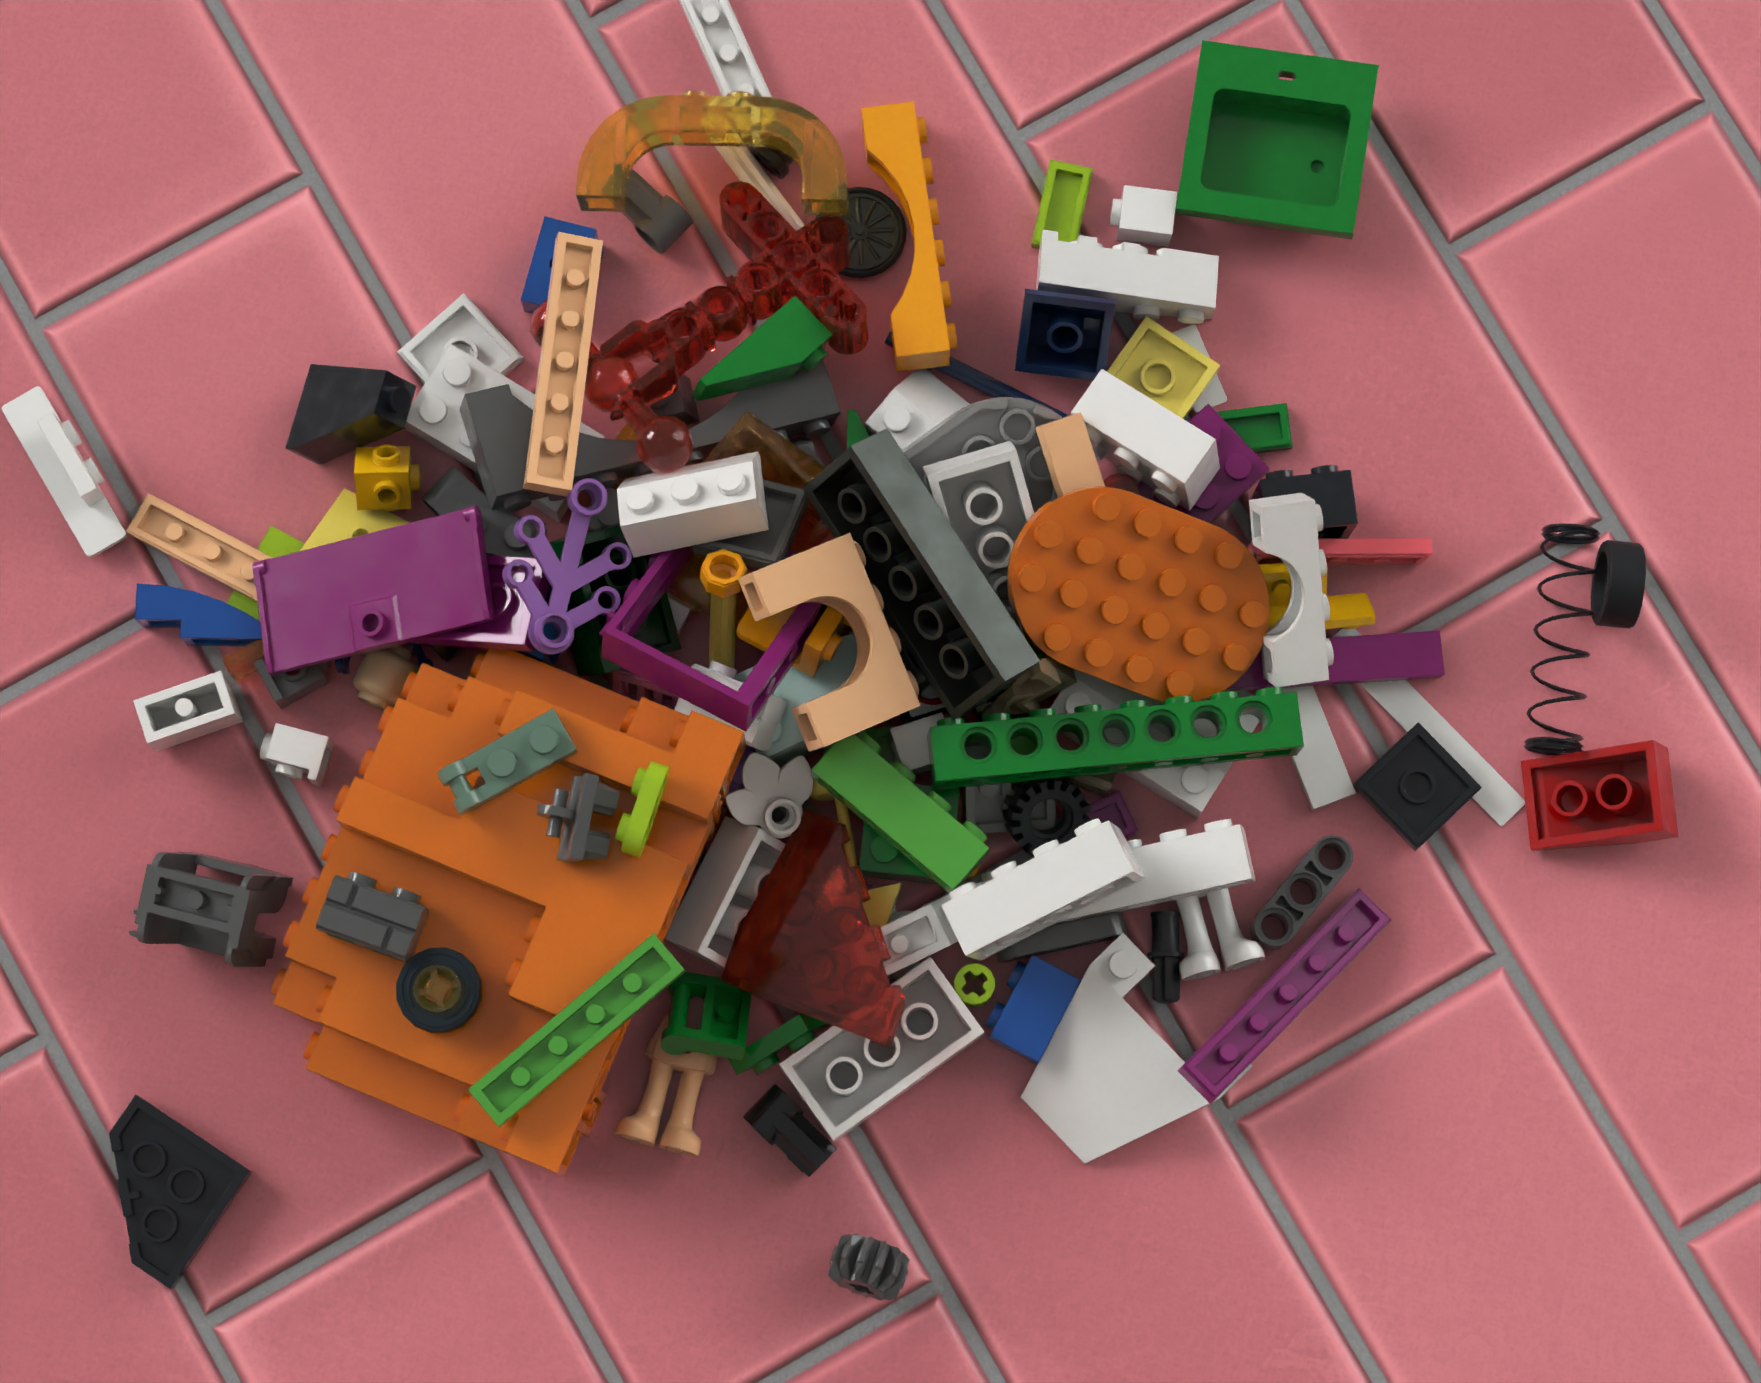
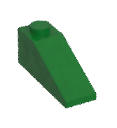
(771, 354)

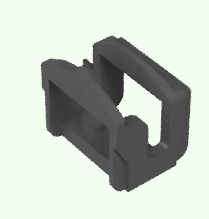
(209, 912)

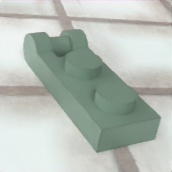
(508, 761)

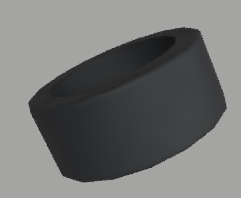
(1618, 584)

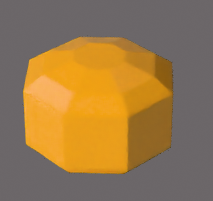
(721, 573)

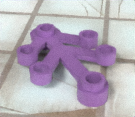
(564, 573)

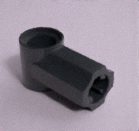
(782, 1123)

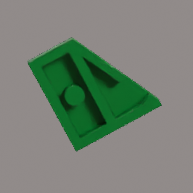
(763, 1052)

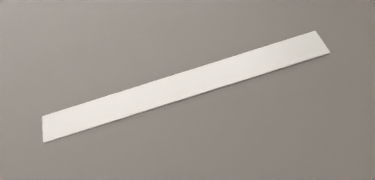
(1410, 708)

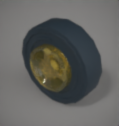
(421, 978)

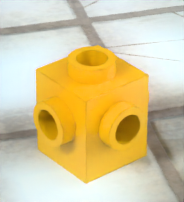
(385, 477)

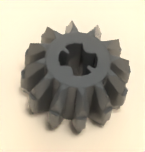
(868, 1267)

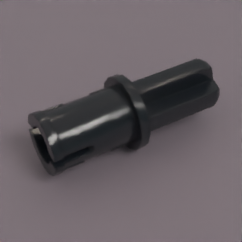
(1165, 956)

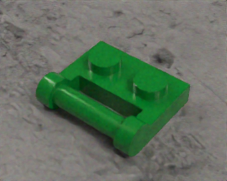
(722, 1017)

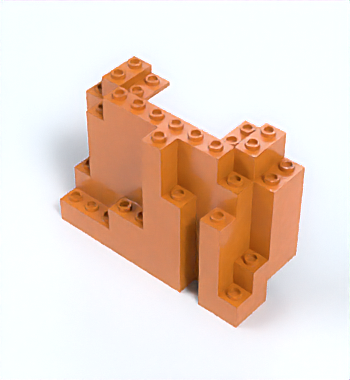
(498, 893)

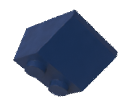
(1064, 334)

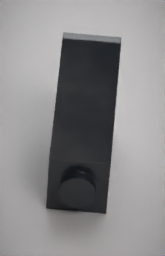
(347, 410)

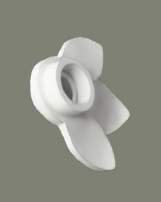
(769, 788)

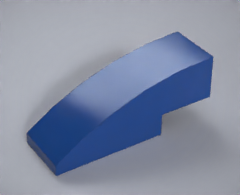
(199, 617)

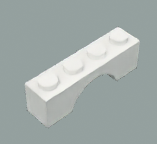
(1297, 644)

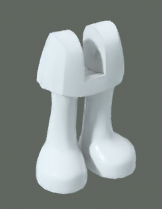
(1201, 957)

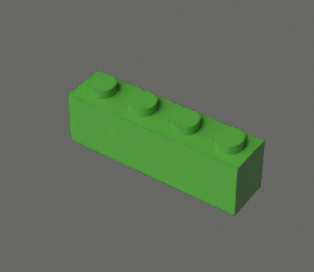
(900, 811)

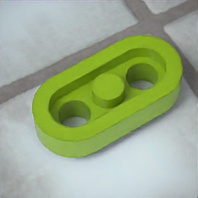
(636, 827)

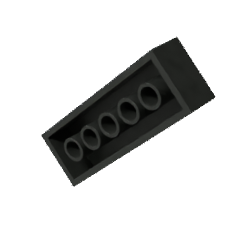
(923, 574)

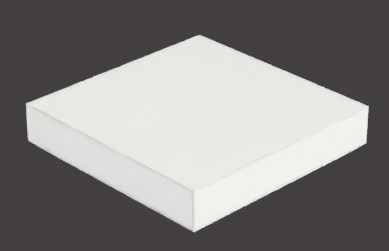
(466, 329)

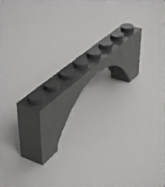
(501, 428)

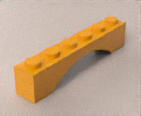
(894, 153)

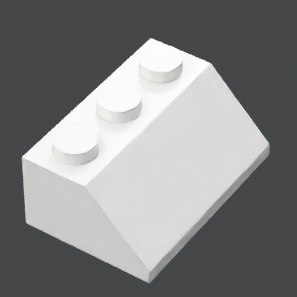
(914, 408)
(693, 504)
(724, 890)

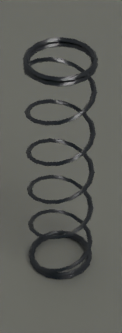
(1553, 745)

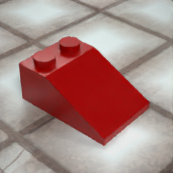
(1600, 797)

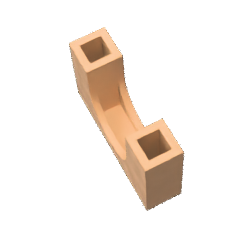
(879, 682)

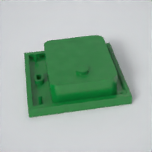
(1277, 146)

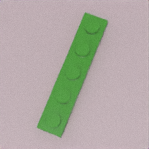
(576, 1030)

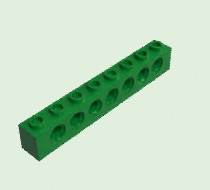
(956, 769)

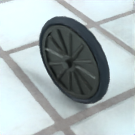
(874, 232)

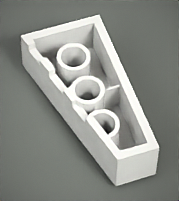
(1141, 283)

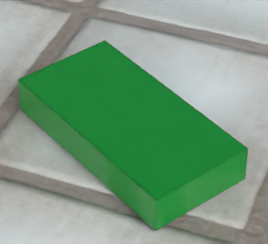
(1261, 427)

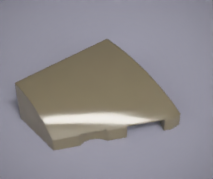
(1031, 688)

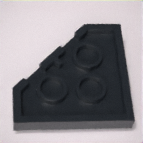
(169, 1188)

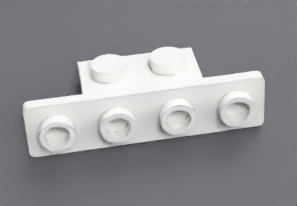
(63, 470)

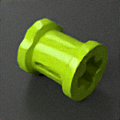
(975, 971)

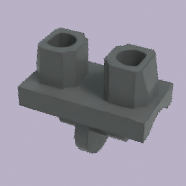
(585, 798)

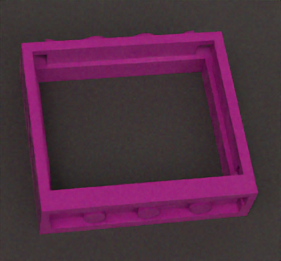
(732, 706)

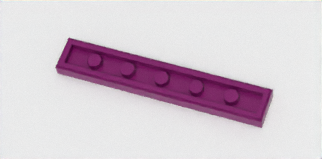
(1368, 660)
(1284, 996)

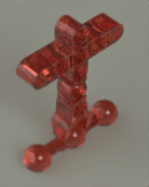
(772, 248)

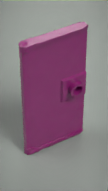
(374, 591)

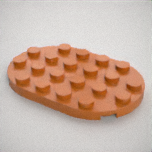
(1138, 594)

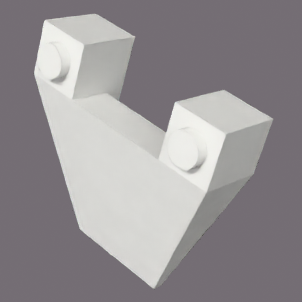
(1105, 1067)

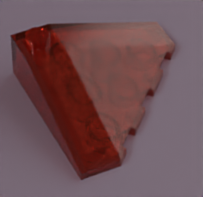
(812, 941)

